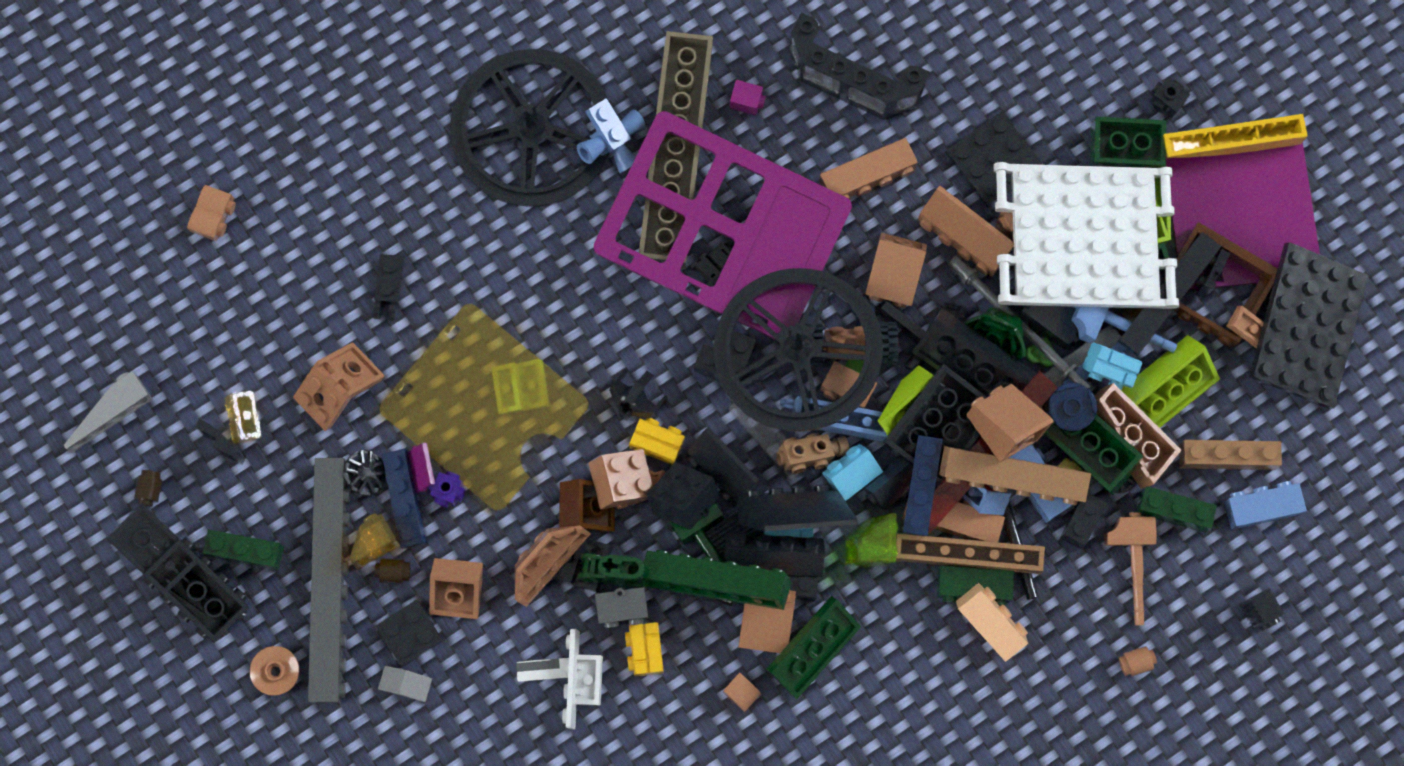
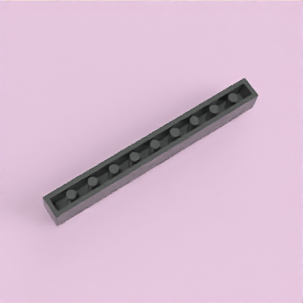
(328, 582)

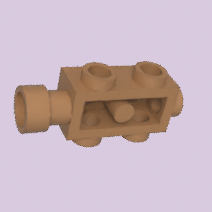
(810, 453)

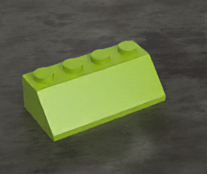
(1173, 381)

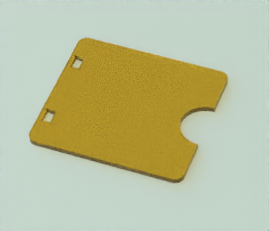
(481, 404)

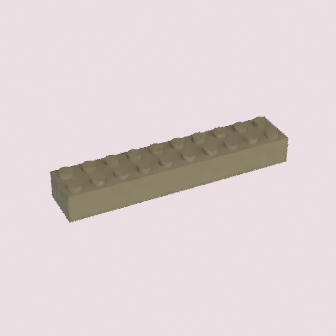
(676, 163)

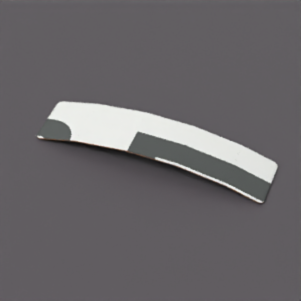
(541, 669)

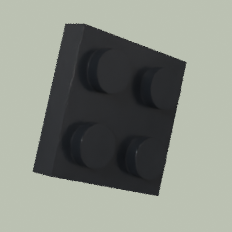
(409, 633)

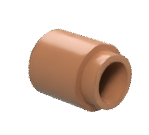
(1137, 661)

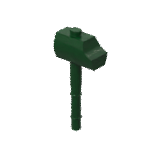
(698, 532)

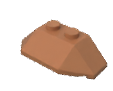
(544, 560)

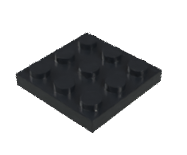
(985, 146)

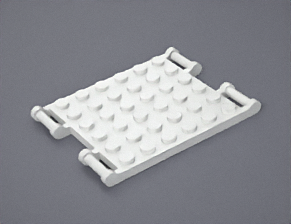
(1085, 236)

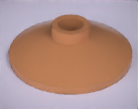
(262, 668)

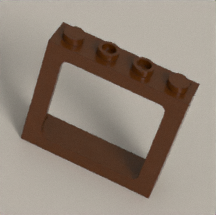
(1264, 270)

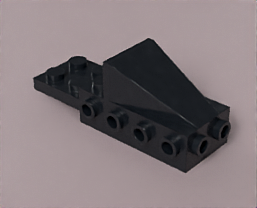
(179, 573)

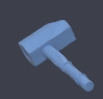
(1090, 319)

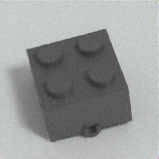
(616, 608)

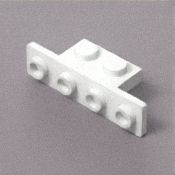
(583, 679)

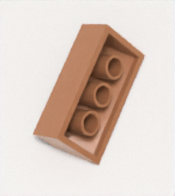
(964, 231)

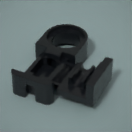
(713, 264)

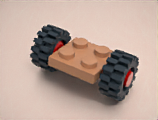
(856, 337)

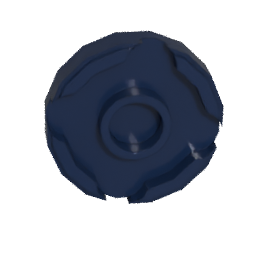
(1072, 407)

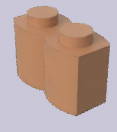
(211, 212)

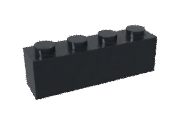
(791, 554)

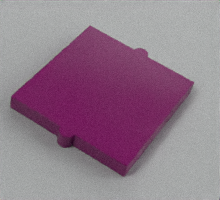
(421, 467)

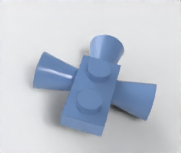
(610, 135)

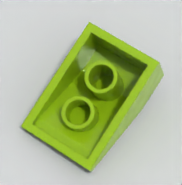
(903, 397)

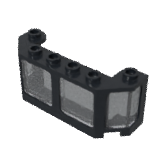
(850, 80)

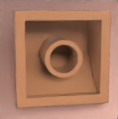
(455, 588)

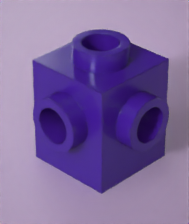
(451, 496)

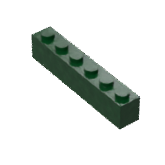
(716, 579)

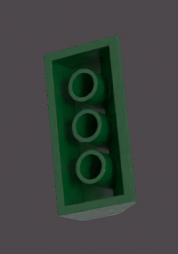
(1099, 452)

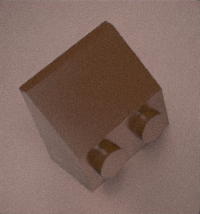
(580, 507)

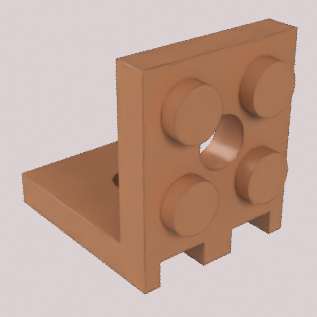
(336, 384)

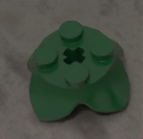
(1001, 330)

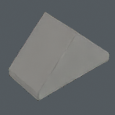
(405, 683)

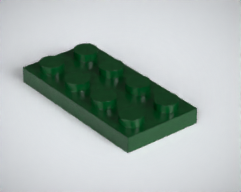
(814, 647)

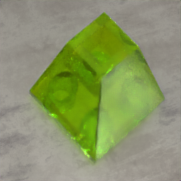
(873, 542)

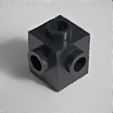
(1169, 97)

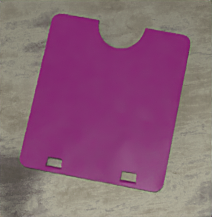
(1248, 199)

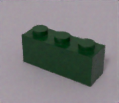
(1176, 509)
(243, 549)
(956, 581)

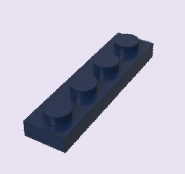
(922, 485)
(404, 498)

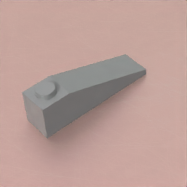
(116, 404)

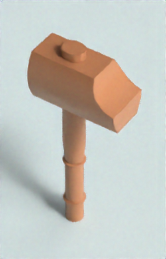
(1134, 532)

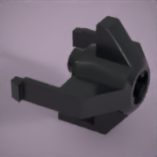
(632, 399)

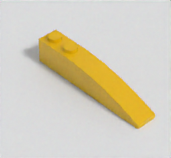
(1237, 137)

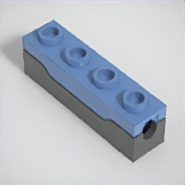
(1107, 337)

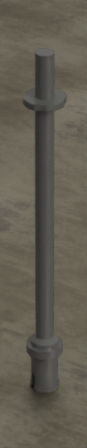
(970, 277)

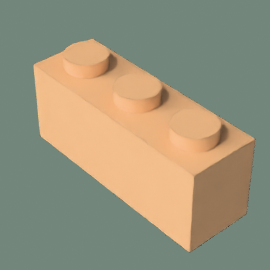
(992, 621)

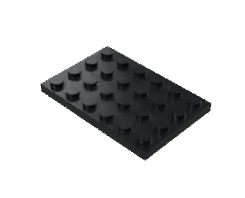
(1309, 326)

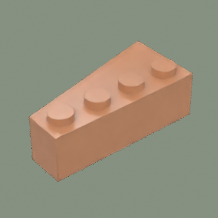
(1139, 431)

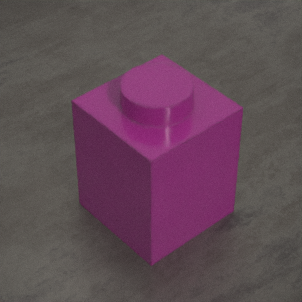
(747, 97)

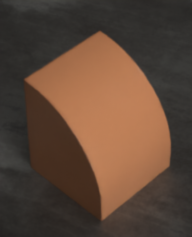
(742, 692)

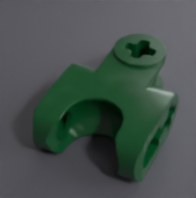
(613, 569)

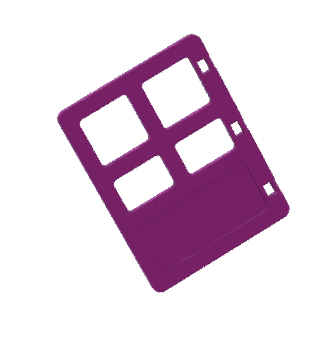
(787, 228)

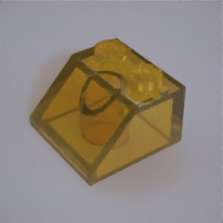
(373, 541)

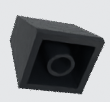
(1052, 323)

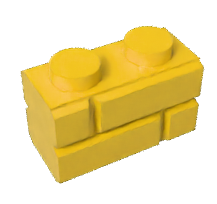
(657, 441)
(645, 648)

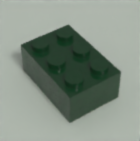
(1127, 142)

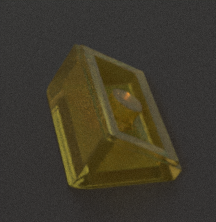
(242, 416)

